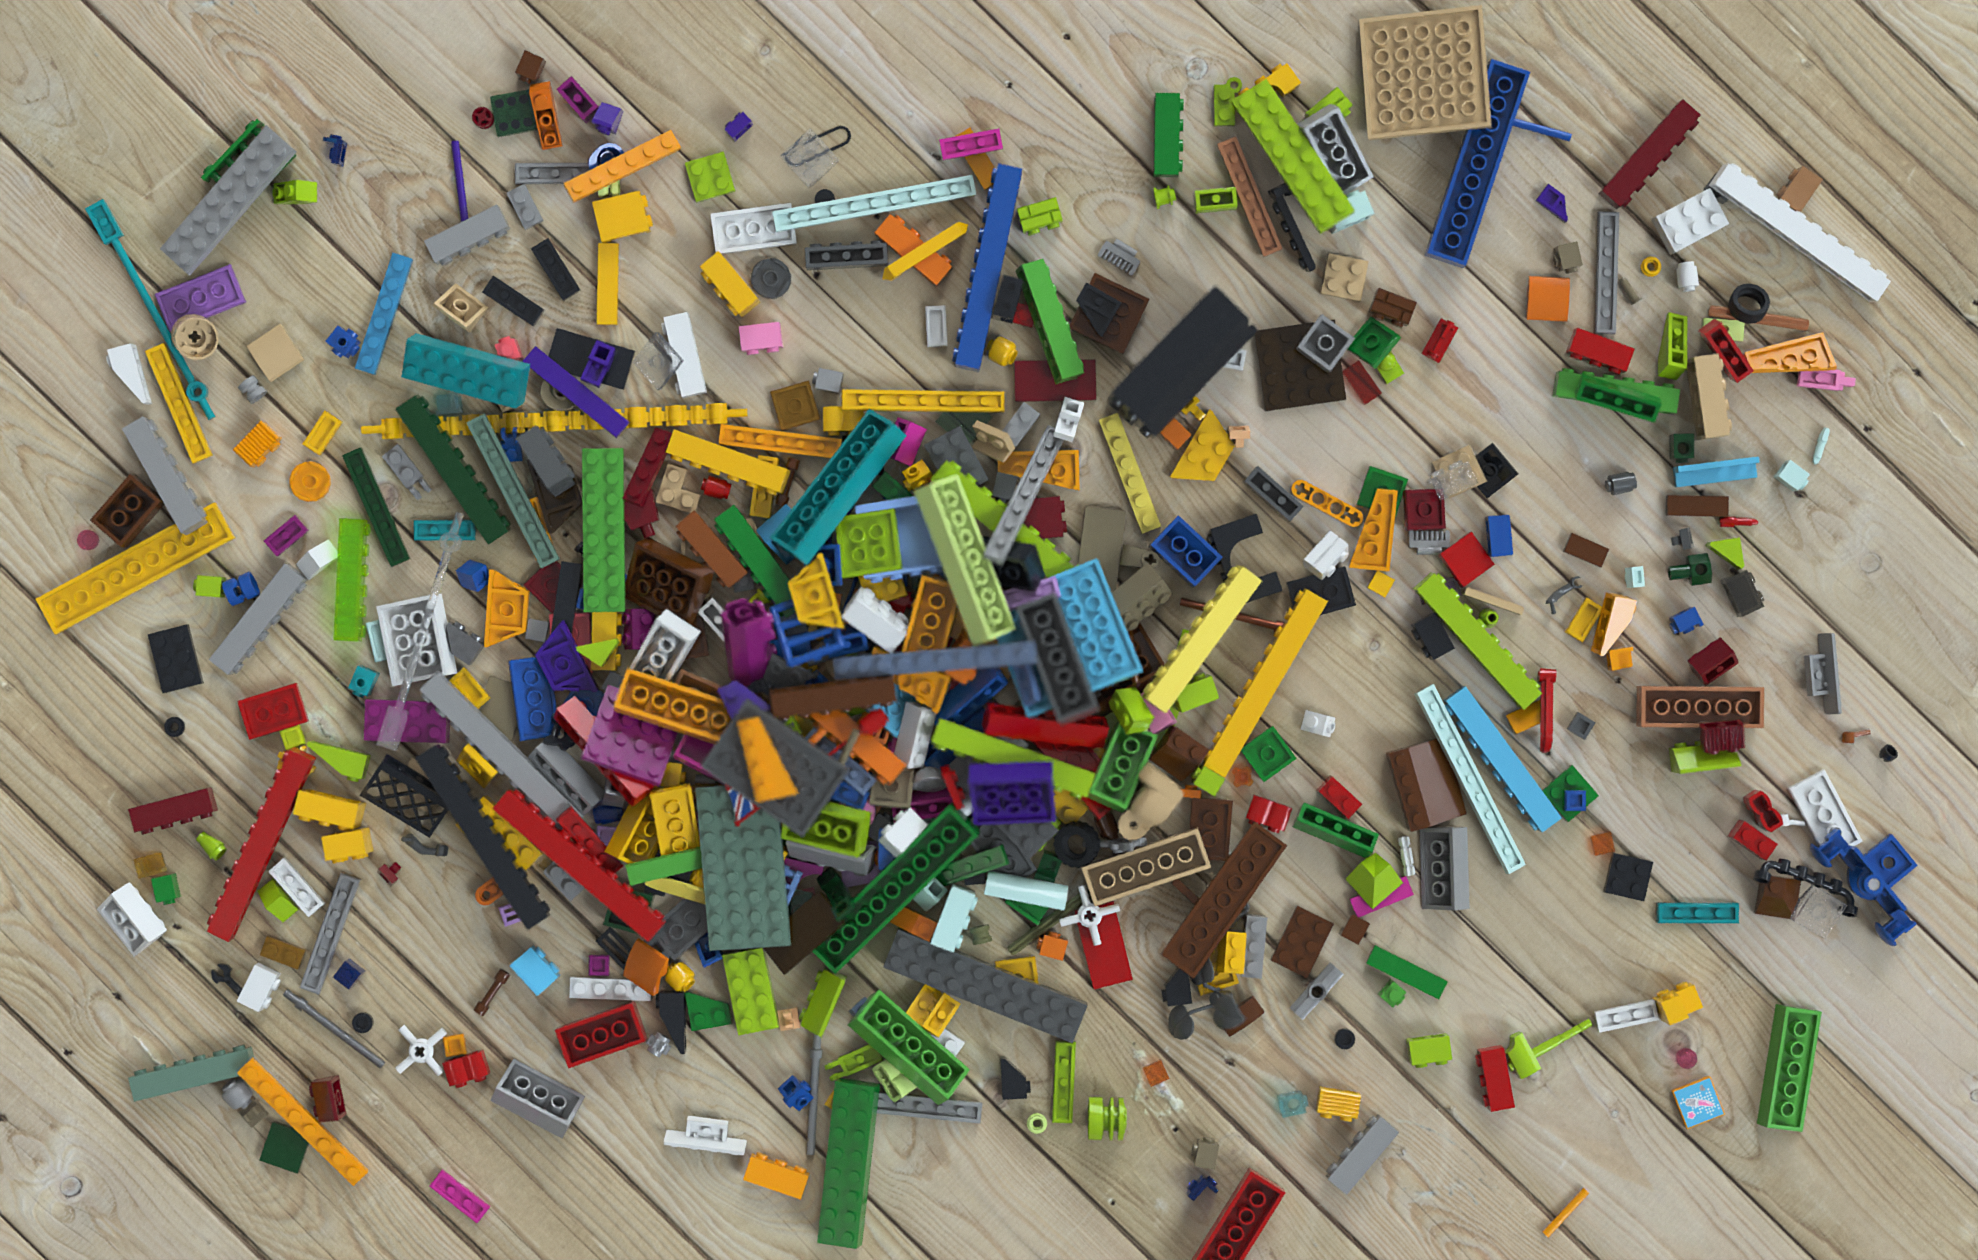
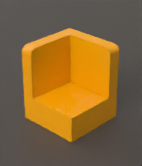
(1619, 658)

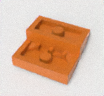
(1548, 298)
(645, 967)

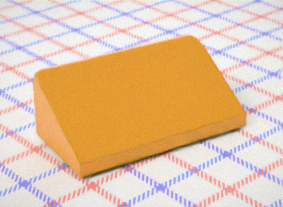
(1524, 719)

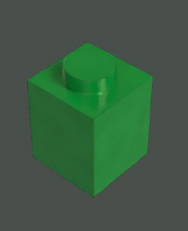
(166, 888)

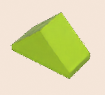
(1729, 550)
(599, 652)
(277, 900)

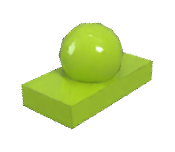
(1389, 368)

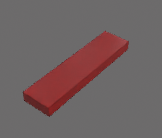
(583, 833)

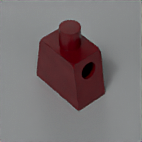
(644, 516)

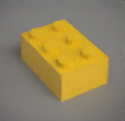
(729, 285)
(329, 809)

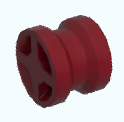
(479, 116)

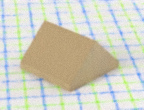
(461, 307)

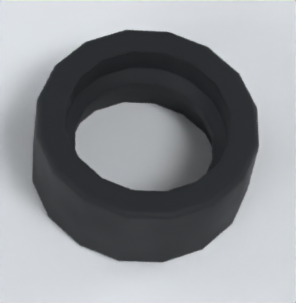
(1752, 291)

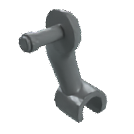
(1560, 592)
(413, 842)

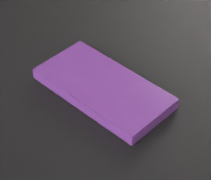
(201, 296)

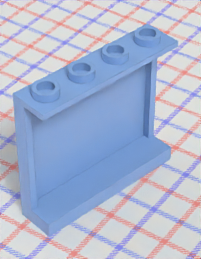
(916, 543)

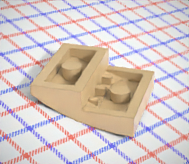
(275, 352)

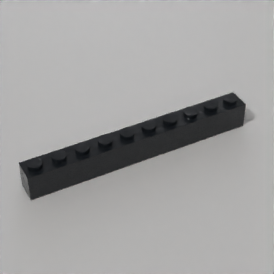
(483, 836)

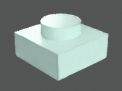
(1634, 577)

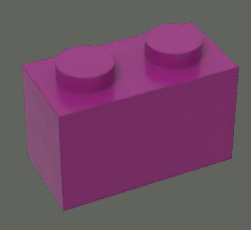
(578, 99)

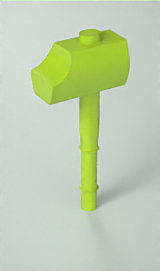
(1523, 1058)

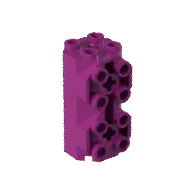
(747, 639)

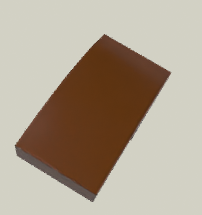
(1251, 1011)

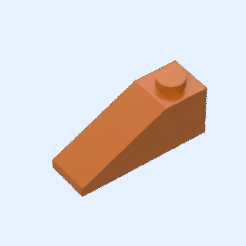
(915, 923)

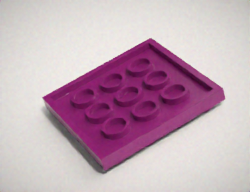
(628, 743)

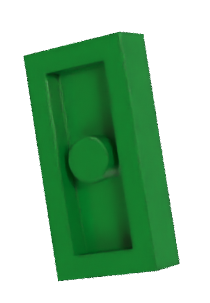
(1030, 911)

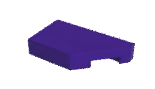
(1554, 202)

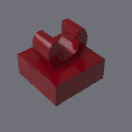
(388, 874)

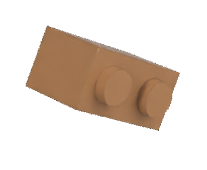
(1799, 188)

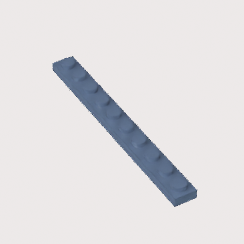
(935, 660)

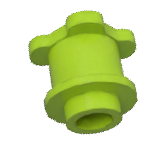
(1164, 196)

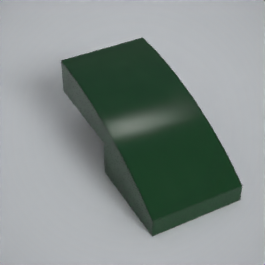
(1048, 867)

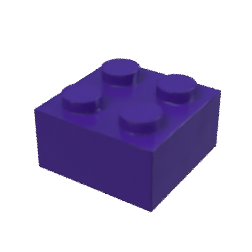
(738, 126)

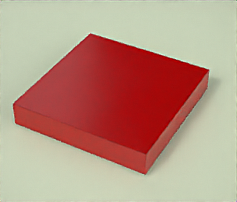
(1466, 559)

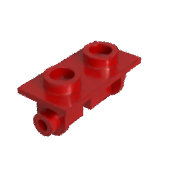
(1440, 340)

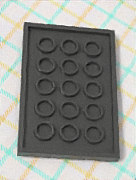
(809, 768)

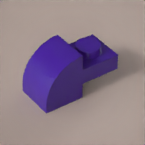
(598, 363)

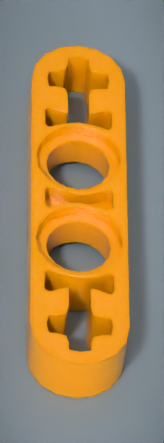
(1325, 506)

